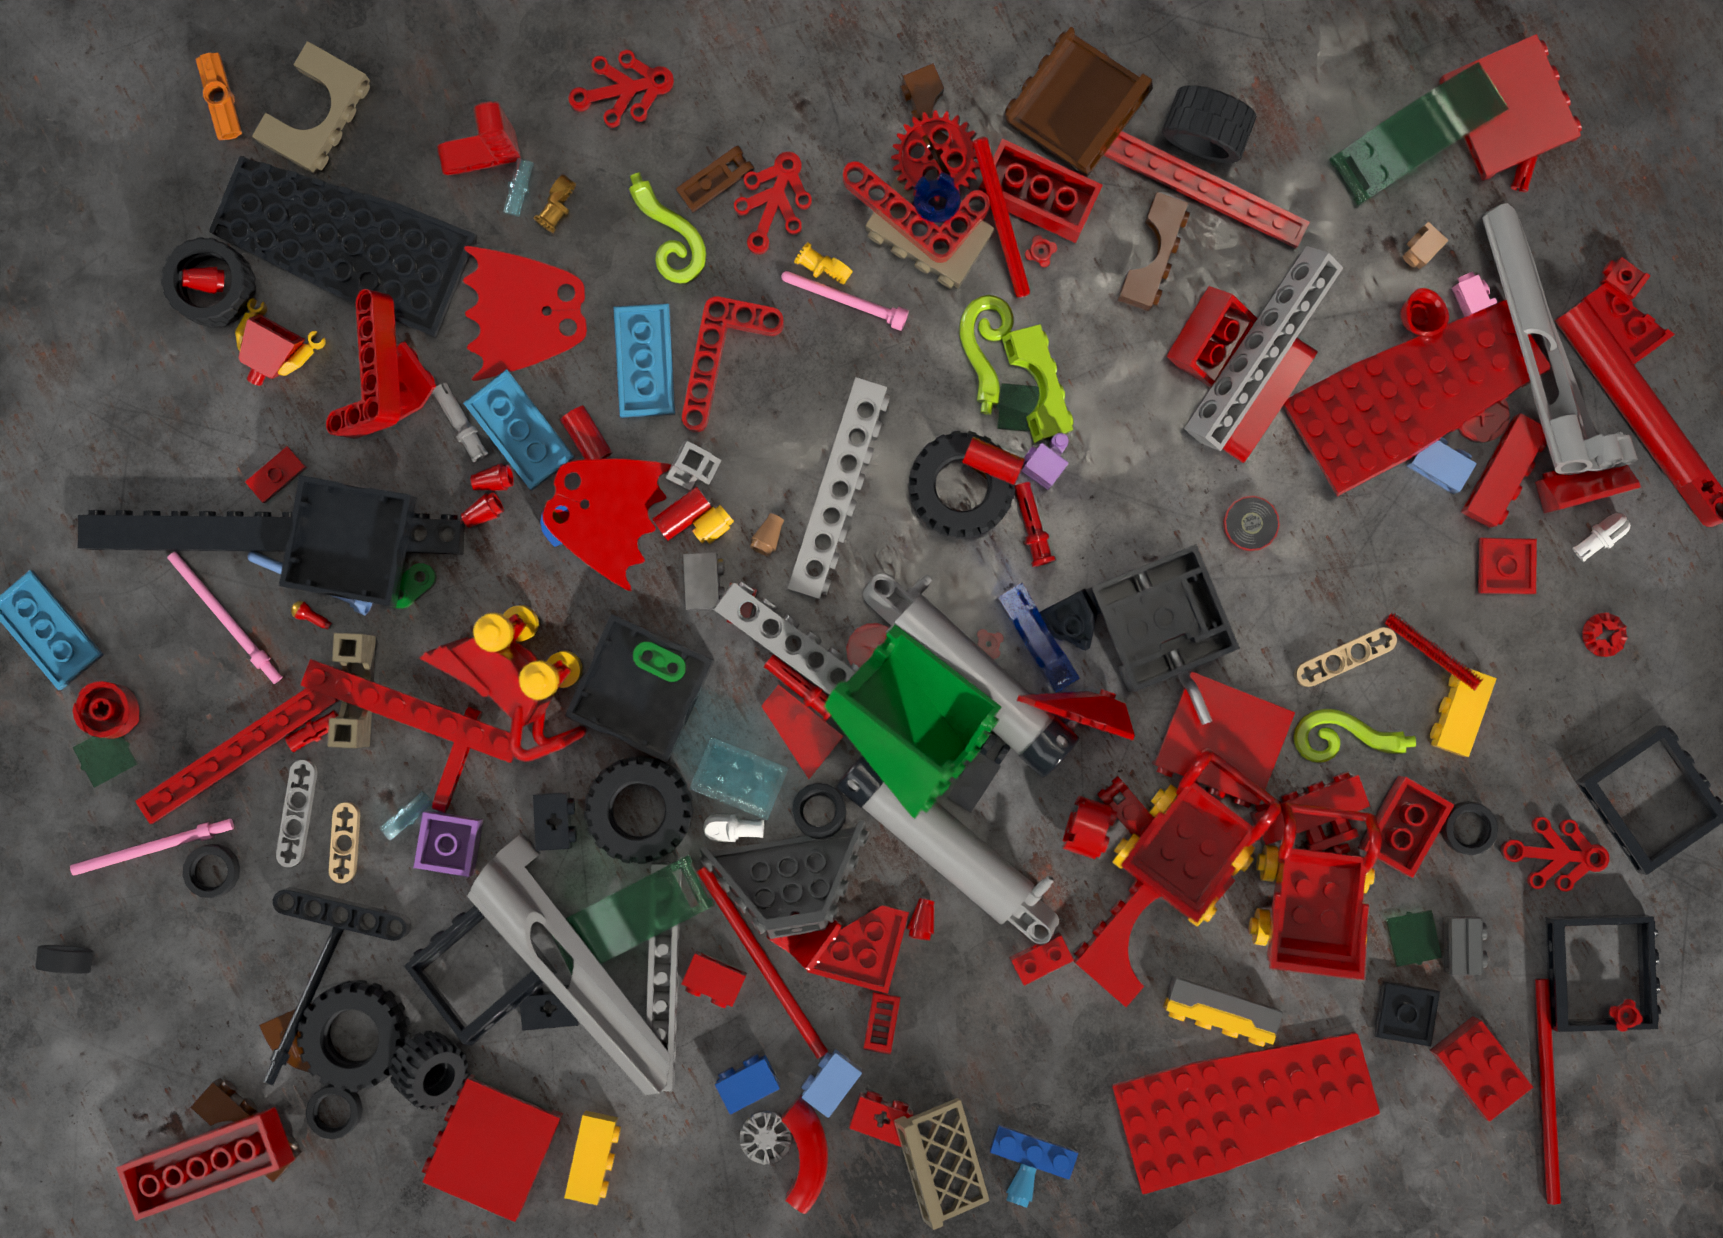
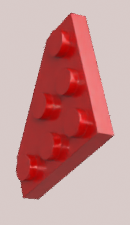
(865, 950)

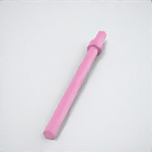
(258, 658)
(203, 832)

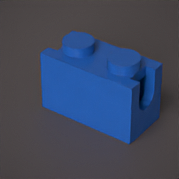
(747, 1084)

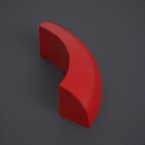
(813, 1154)

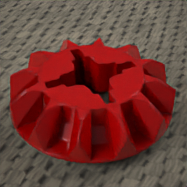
(1593, 629)

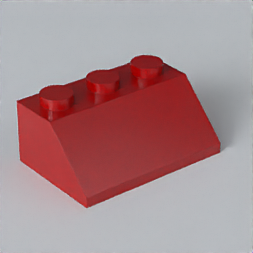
(1211, 335)
(1565, 491)

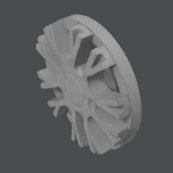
(765, 1138)

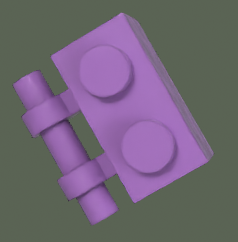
(1045, 464)

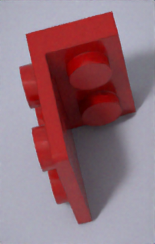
(414, 381)
(809, 947)

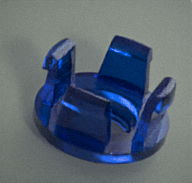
(942, 187)

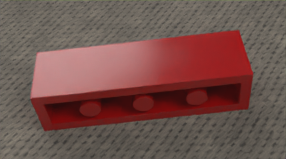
(1505, 471)
(1343, 793)

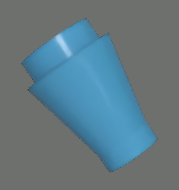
(1022, 1186)

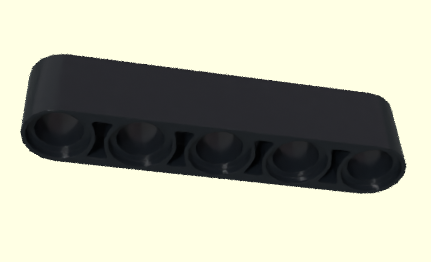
(328, 916)

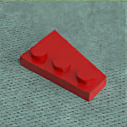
(1630, 327)
(801, 730)

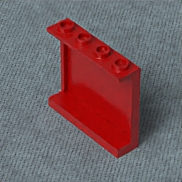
(1536, 113)
(1242, 732)
(491, 1148)

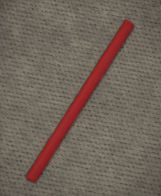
(763, 963)
(1548, 1098)

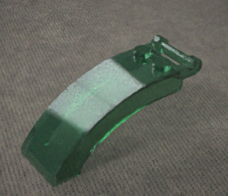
(1420, 131)
(637, 913)

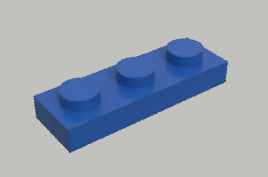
(1033, 1152)

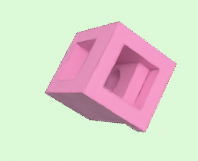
(1472, 294)

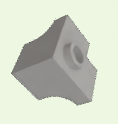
(692, 464)

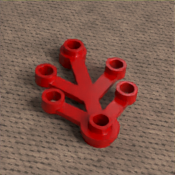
(626, 88)
(774, 197)
(1559, 855)

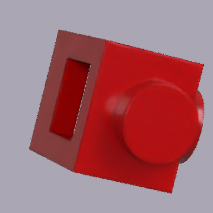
(1613, 277)

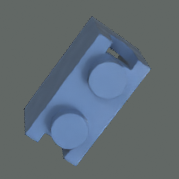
(1443, 465)
(831, 1082)

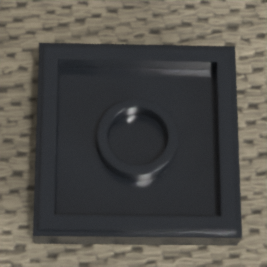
(1407, 1013)

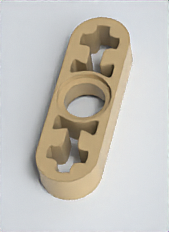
(339, 821)

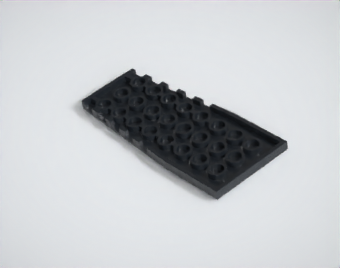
(345, 240)

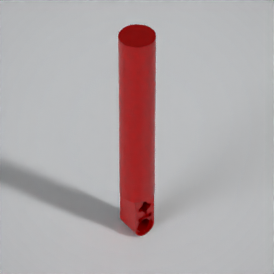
(1643, 411)

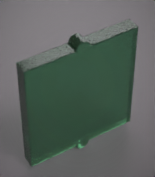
(1016, 405)
(104, 758)
(1414, 938)

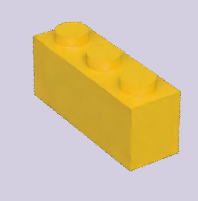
(1461, 715)
(592, 1158)

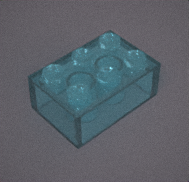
(739, 778)

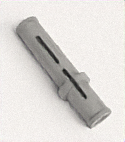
(460, 423)

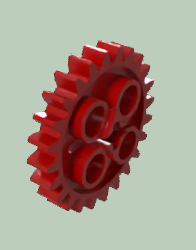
(957, 144)

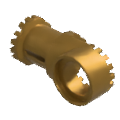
(554, 209)

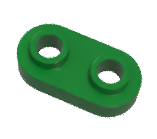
(412, 588)
(659, 663)

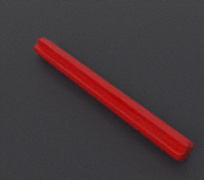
(1001, 216)

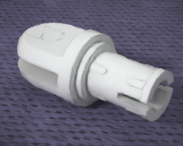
(1603, 535)
(729, 828)

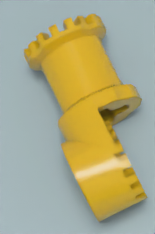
(817, 263)

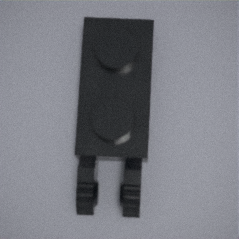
(977, 776)

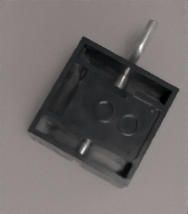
(1165, 622)

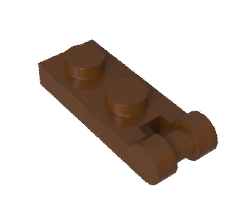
(714, 179)

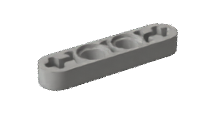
(292, 812)

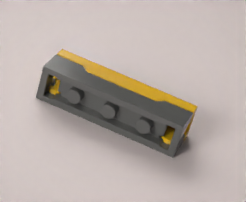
(1223, 1010)

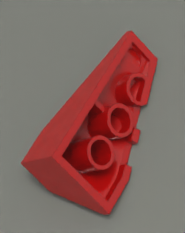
(1088, 708)

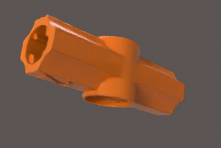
(215, 80)

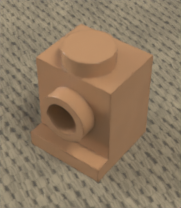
(1425, 246)

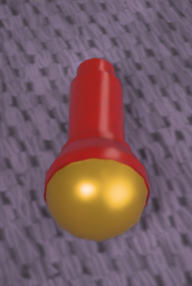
(302, 611)

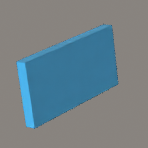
(644, 360)
(519, 430)
(46, 630)

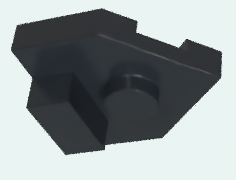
(1072, 619)

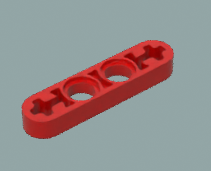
(453, 770)

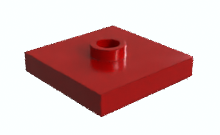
(1507, 565)

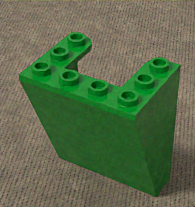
(913, 719)

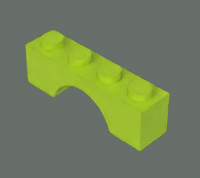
(1030, 351)

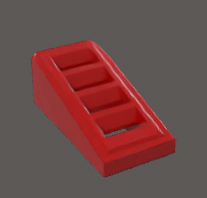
(879, 1047)

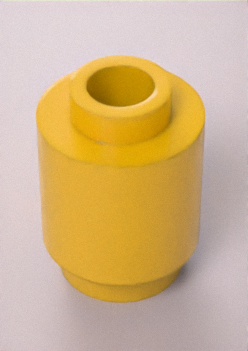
(712, 524)

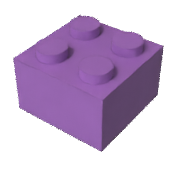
(448, 843)

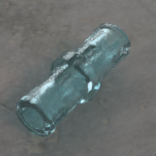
(518, 187)
(406, 815)

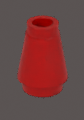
(204, 279)
(494, 478)
(483, 510)
(922, 920)

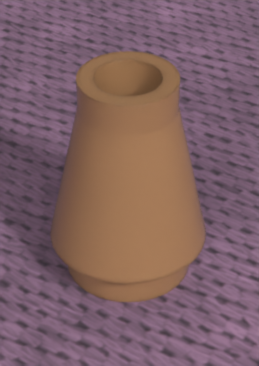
(767, 536)

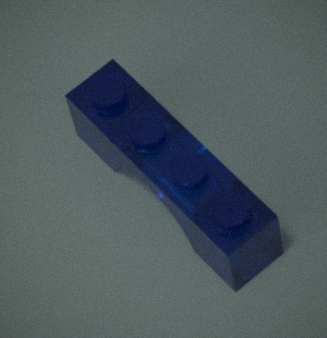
(1037, 638)

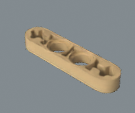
(1347, 661)

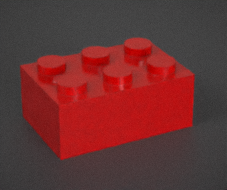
(1408, 825)
(1481, 1068)

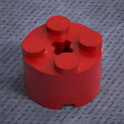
(92, 703)
(1088, 828)

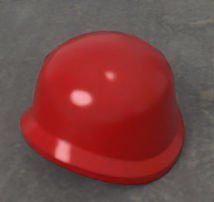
(1424, 313)

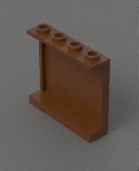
(1077, 102)

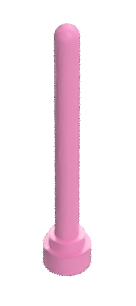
(894, 316)

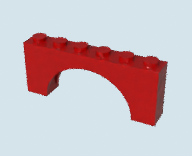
(1107, 955)

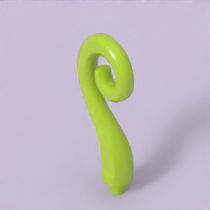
(647, 202)
(988, 381)
(1381, 741)

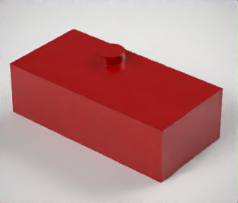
(1044, 190)

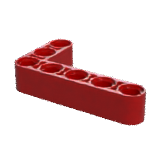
(492, 147)
(905, 224)
(714, 351)
(378, 371)

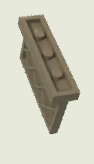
(919, 1168)

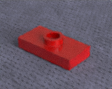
(275, 474)

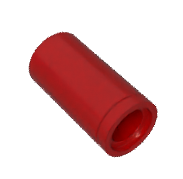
(585, 434)
(993, 460)
(681, 513)

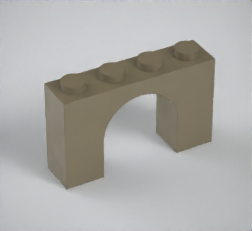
(311, 146)
(950, 272)
(353, 723)

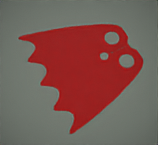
(511, 315)
(616, 516)

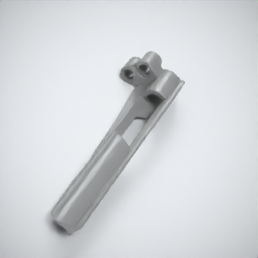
(1566, 422)
(512, 904)

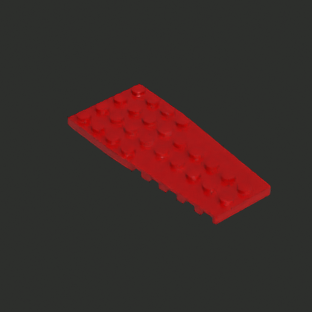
(1410, 396)
(1241, 1108)

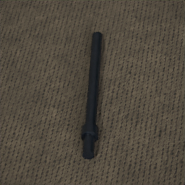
(280, 1056)

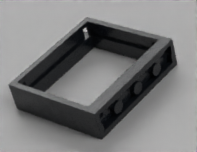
(1589, 786)
(1557, 974)
(496, 1012)

